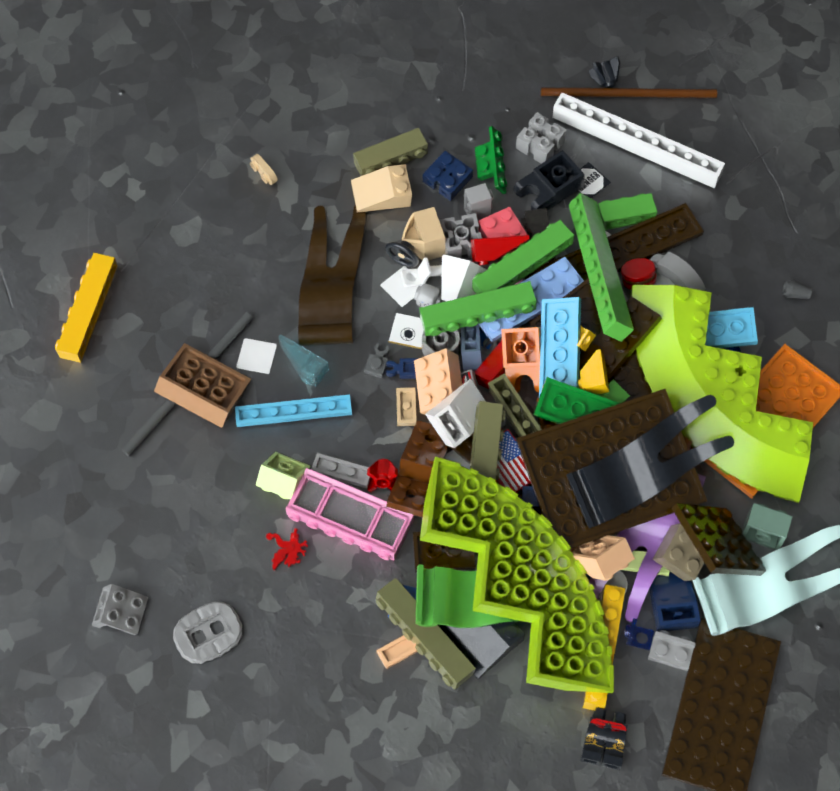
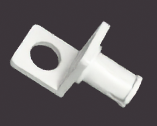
(421, 274)

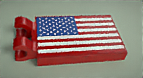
(511, 465)

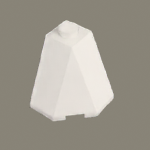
(458, 277)

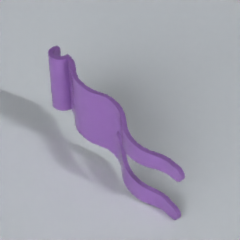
(649, 536)

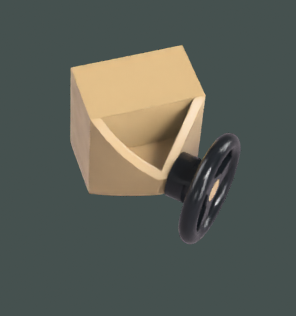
(421, 239)

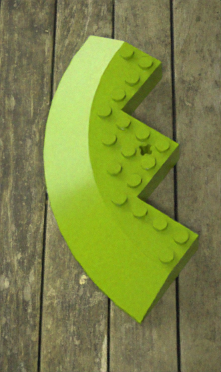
(767, 448)
(523, 576)

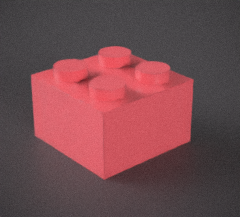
(501, 225)

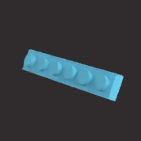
(293, 410)

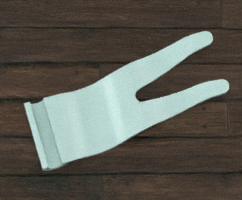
(747, 599)

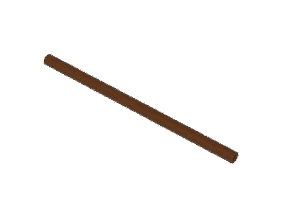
(630, 92)

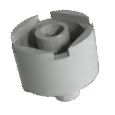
(444, 340)

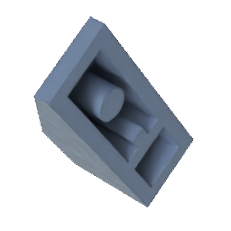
(471, 347)

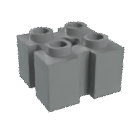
(540, 138)
(459, 234)

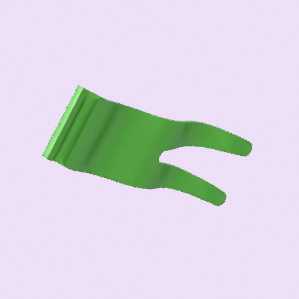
(447, 599)

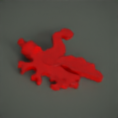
(290, 548)

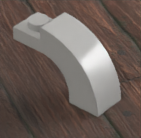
(677, 271)

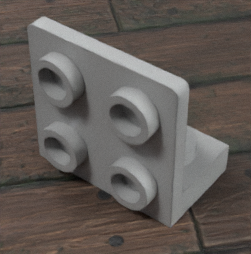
(120, 609)

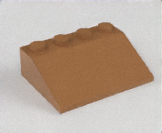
(202, 385)

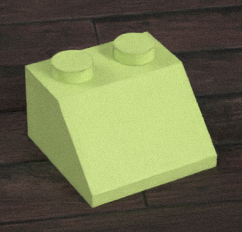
(281, 475)

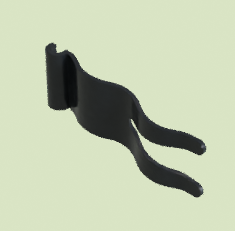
(635, 472)

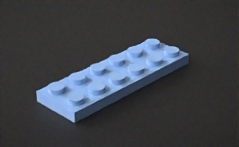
(549, 283)

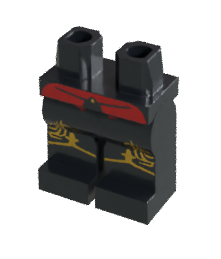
(608, 733)

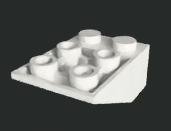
(455, 414)

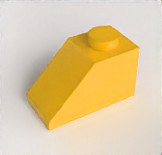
(594, 375)

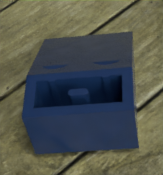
(674, 603)

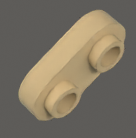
(267, 174)

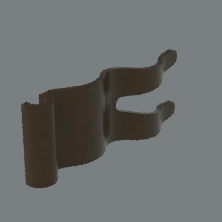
(326, 290)

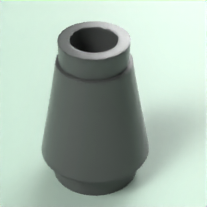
(796, 290)

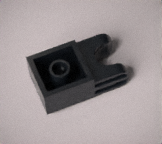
(551, 181)

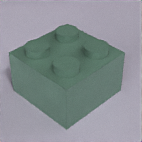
(766, 526)

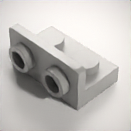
(671, 650)

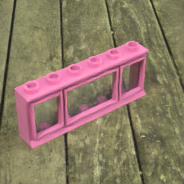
(349, 514)

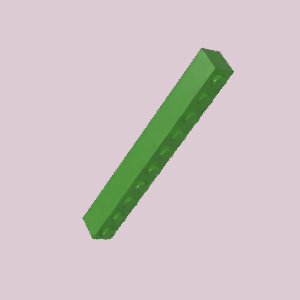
(600, 268)

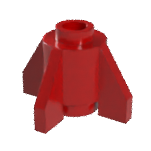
(382, 474)

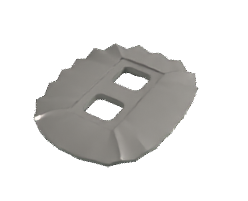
(201, 619)

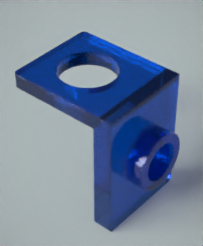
(631, 632)

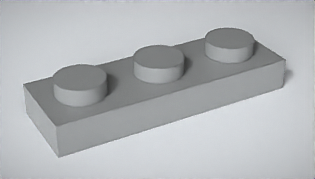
(341, 470)

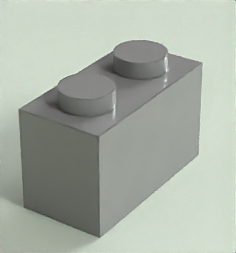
(478, 201)

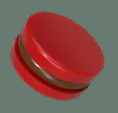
(638, 272)

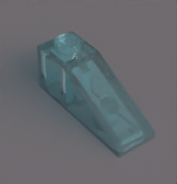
(307, 364)

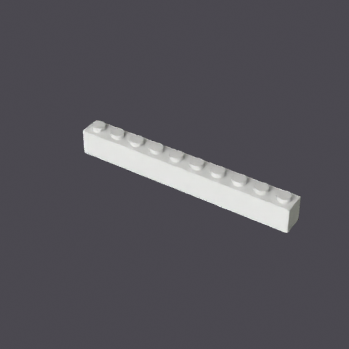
(638, 140)

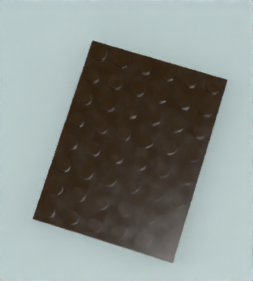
(587, 439)

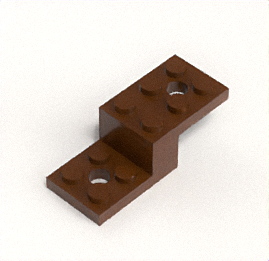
(416, 469)

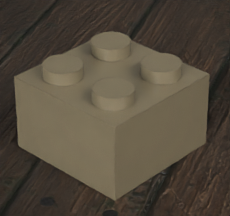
(679, 554)

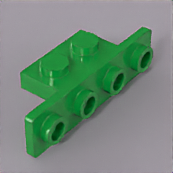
(490, 160)

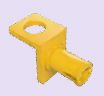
(586, 338)

